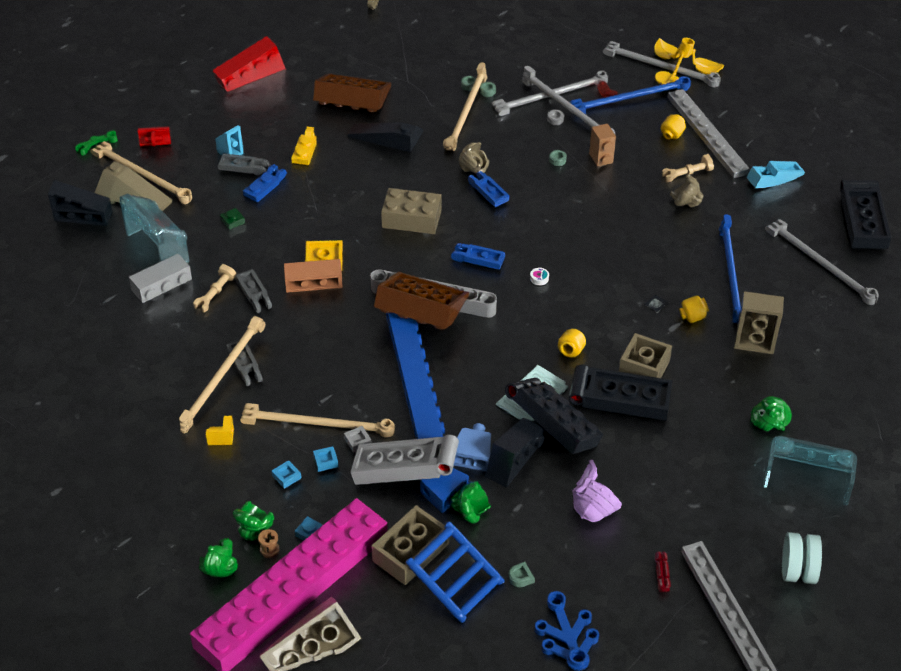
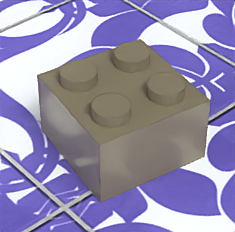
(645, 357)

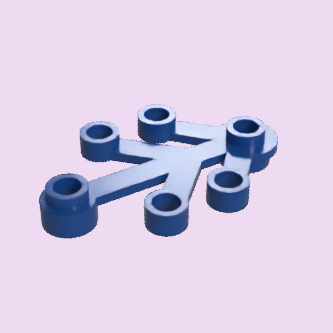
(567, 634)

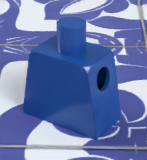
(440, 490)

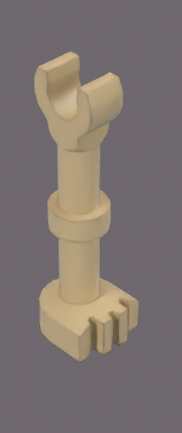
(706, 163)
(227, 274)

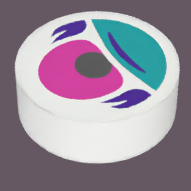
(539, 276)

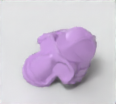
(592, 498)

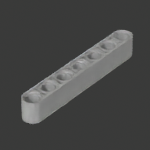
(478, 302)

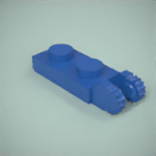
(265, 183)
(488, 189)
(478, 255)

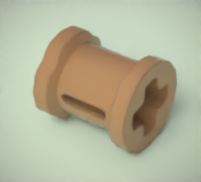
(265, 543)

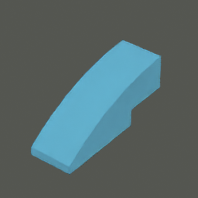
(774, 173)

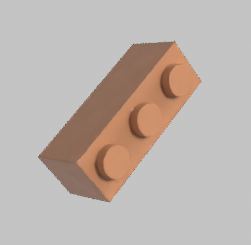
(313, 275)

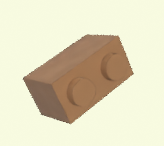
(602, 145)

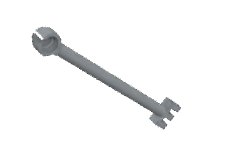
(530, 79)
(711, 79)
(504, 108)
(868, 295)

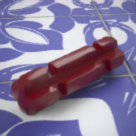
(662, 571)

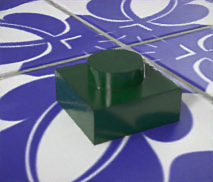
(232, 218)

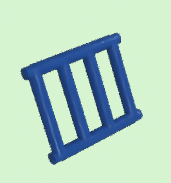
(429, 580)

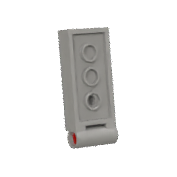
(404, 460)

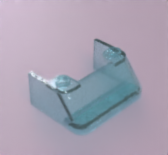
(145, 215)
(813, 454)

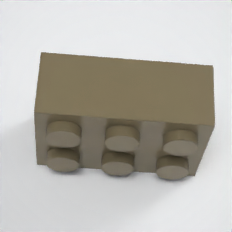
(411, 211)
(759, 322)
(405, 541)

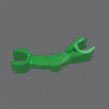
(85, 146)

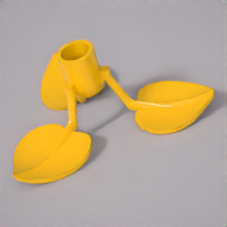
(685, 49)

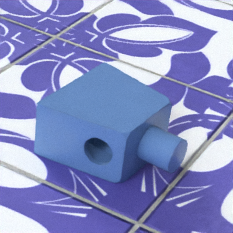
(473, 448)

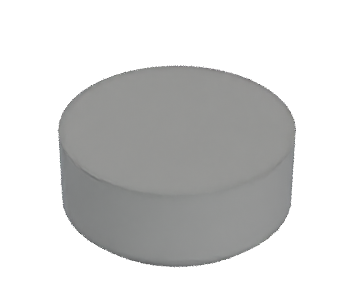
(555, 117)

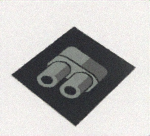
(656, 303)

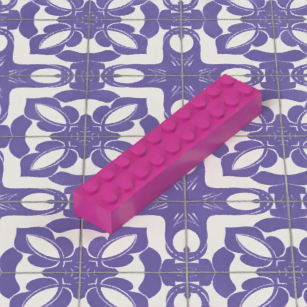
(288, 586)

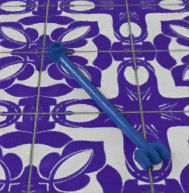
(682, 83)
(724, 230)

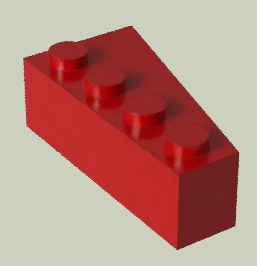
(250, 65)

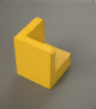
(221, 434)

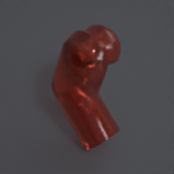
(604, 89)

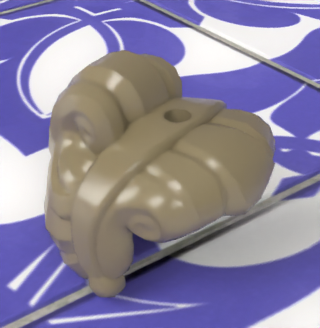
(473, 158)
(688, 193)

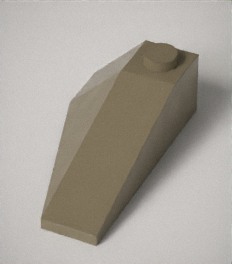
(121, 180)
(316, 635)

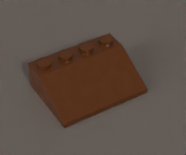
(351, 92)
(420, 300)

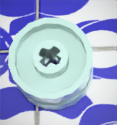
(801, 558)

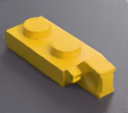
(305, 147)

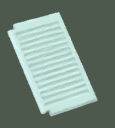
(514, 409)

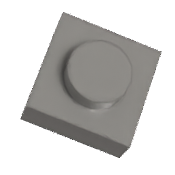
(356, 437)

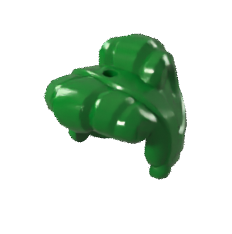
(776, 414)
(470, 501)
(252, 521)
(219, 560)

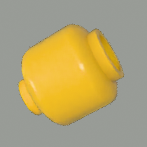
(673, 126)
(694, 309)
(571, 343)

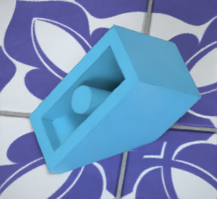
(230, 142)

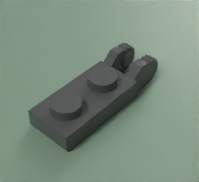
(243, 164)
(253, 289)
(245, 363)

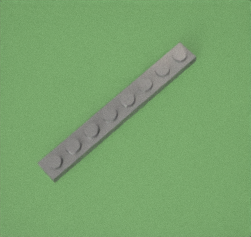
(708, 133)
(727, 608)

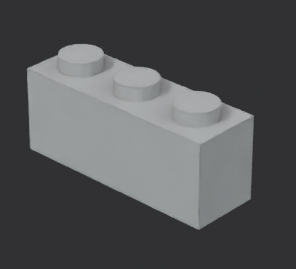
(160, 278)

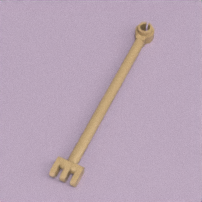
(451, 142)
(184, 195)
(251, 413)
(186, 419)

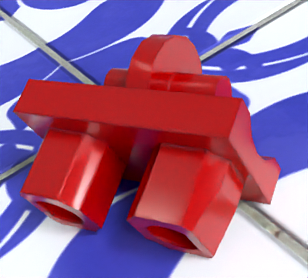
(154, 136)

